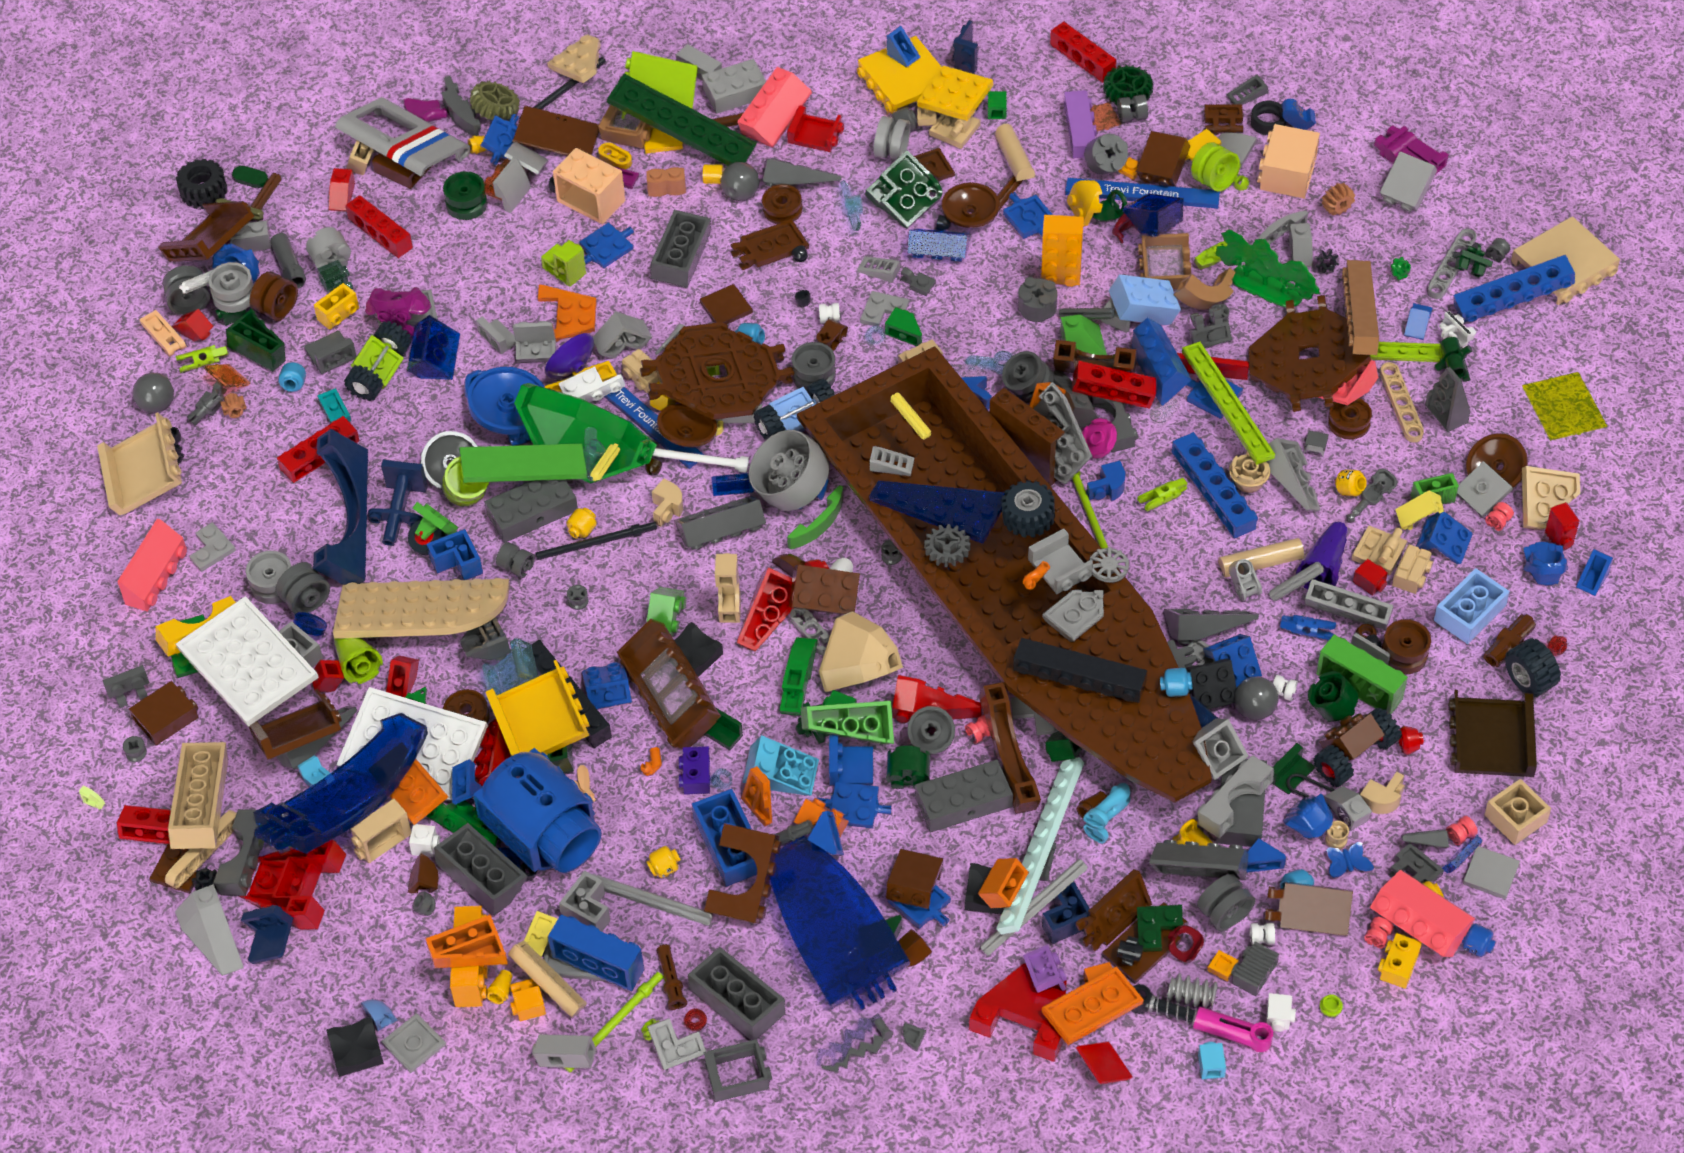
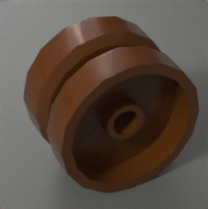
(273, 295)
(1407, 644)

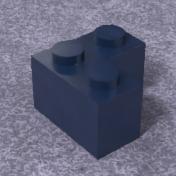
(1061, 921)

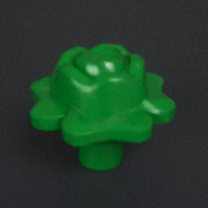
(1400, 268)

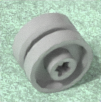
(891, 137)
(231, 287)
(263, 575)

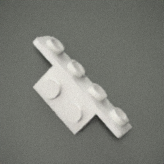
(590, 386)

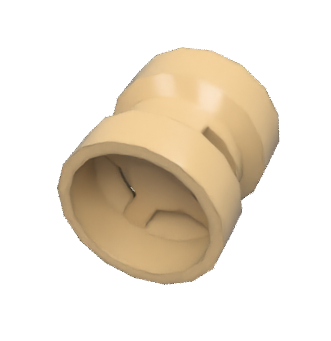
(1337, 835)

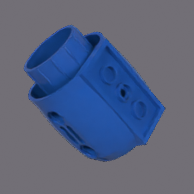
(539, 814)

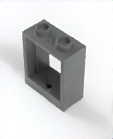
(731, 1053)

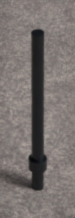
(561, 90)
(635, 530)

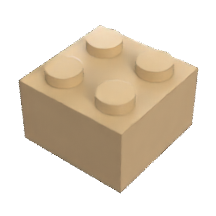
(1517, 811)

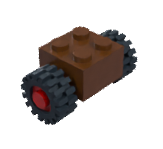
(1350, 740)

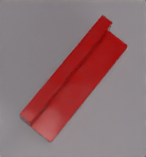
(1228, 367)

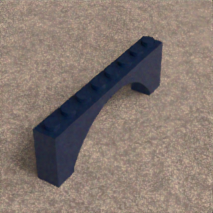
(349, 464)

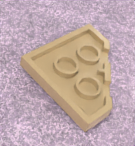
(578, 59)
(1544, 490)

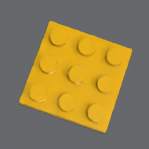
(955, 93)

